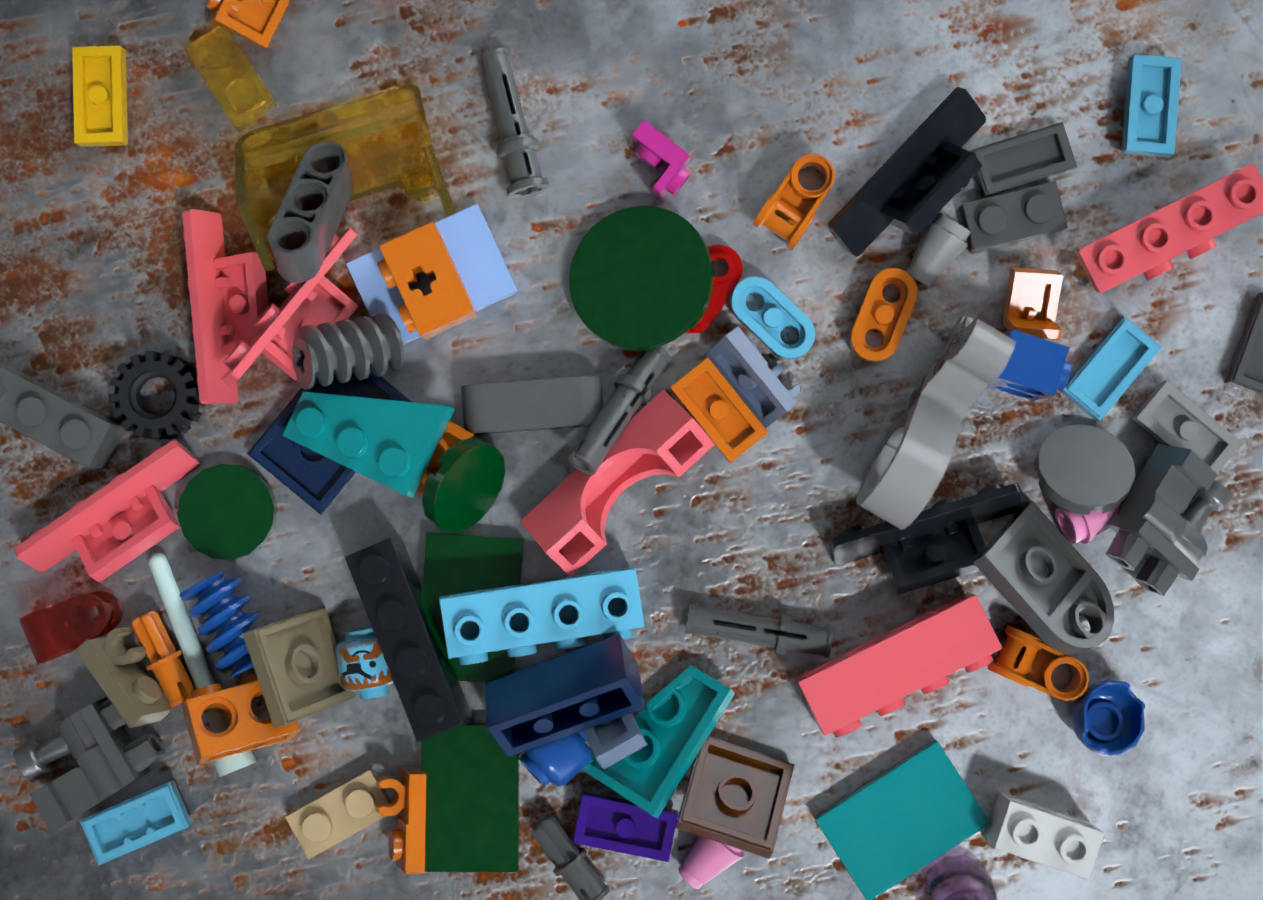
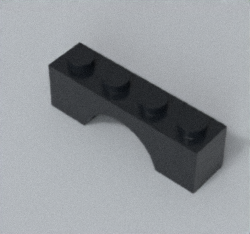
(395, 610)

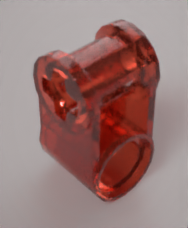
(66, 624)

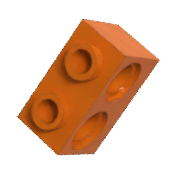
(244, 729)

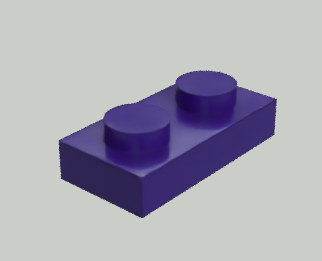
(624, 827)

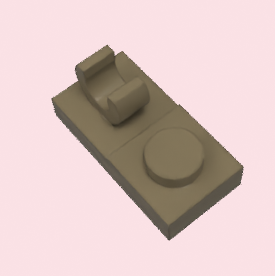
(122, 680)

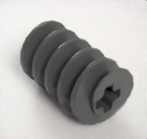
(347, 349)

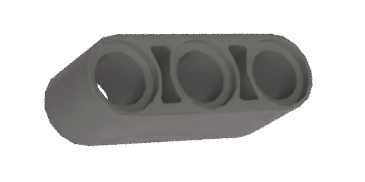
(311, 212)
(531, 404)

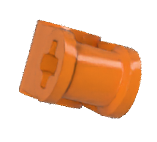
(795, 202)
(1032, 663)

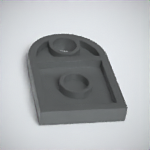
(1048, 582)

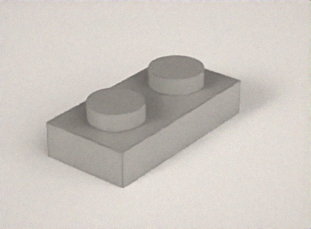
(1183, 424)

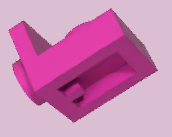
(657, 151)

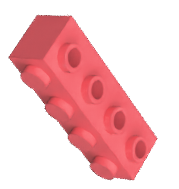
(899, 663)

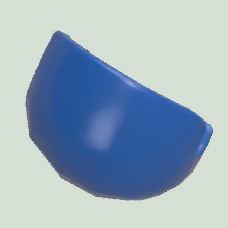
(1108, 718)

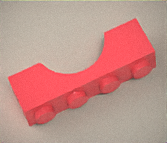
(574, 515)

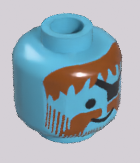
(363, 664)

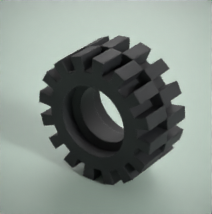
(129, 387)

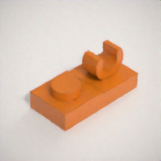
(408, 840)

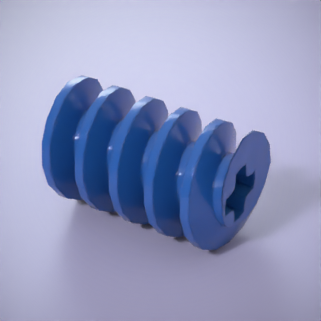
(223, 619)

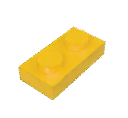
(100, 96)

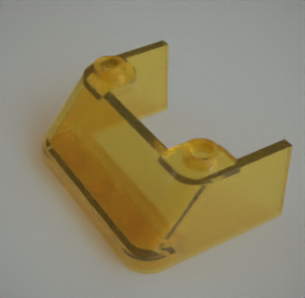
(385, 144)

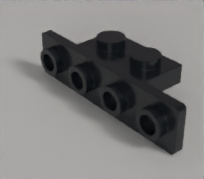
(916, 178)
(936, 544)

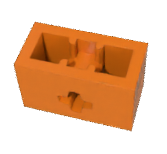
(426, 252)

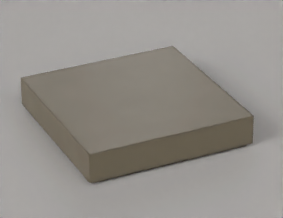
(297, 666)

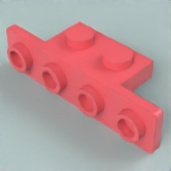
(1176, 228)
(224, 301)
(307, 304)
(116, 520)

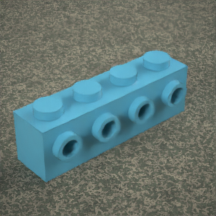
(541, 613)

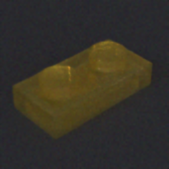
(231, 77)

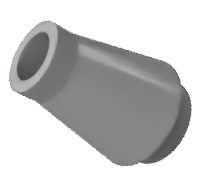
(937, 249)

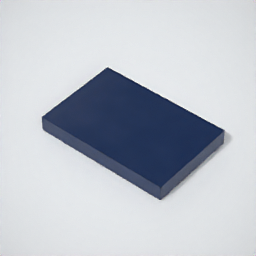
(302, 470)

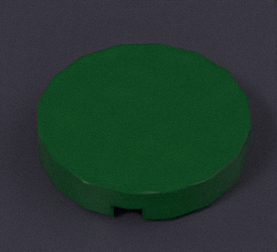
(464, 485)
(227, 511)

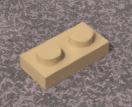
(338, 813)

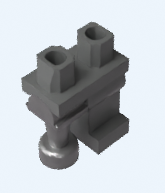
(1152, 519)
(104, 759)

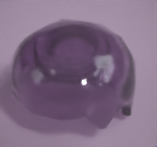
(959, 880)

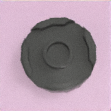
(1084, 469)

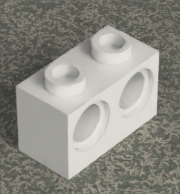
(1043, 835)

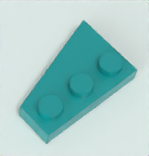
(371, 435)
(675, 731)

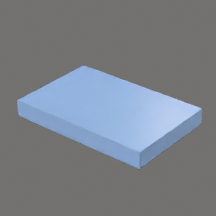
(473, 255)

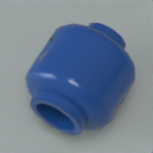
(557, 760)

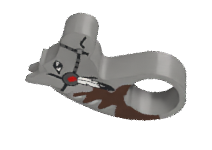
(927, 428)

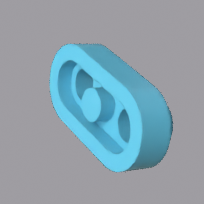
(775, 315)

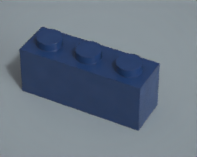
(563, 696)

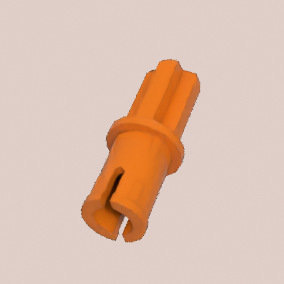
(163, 658)

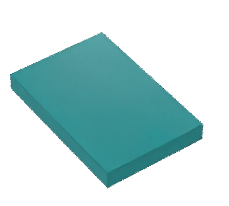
(902, 820)

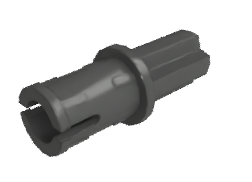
(569, 860)

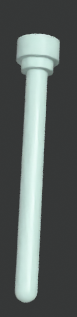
(192, 653)

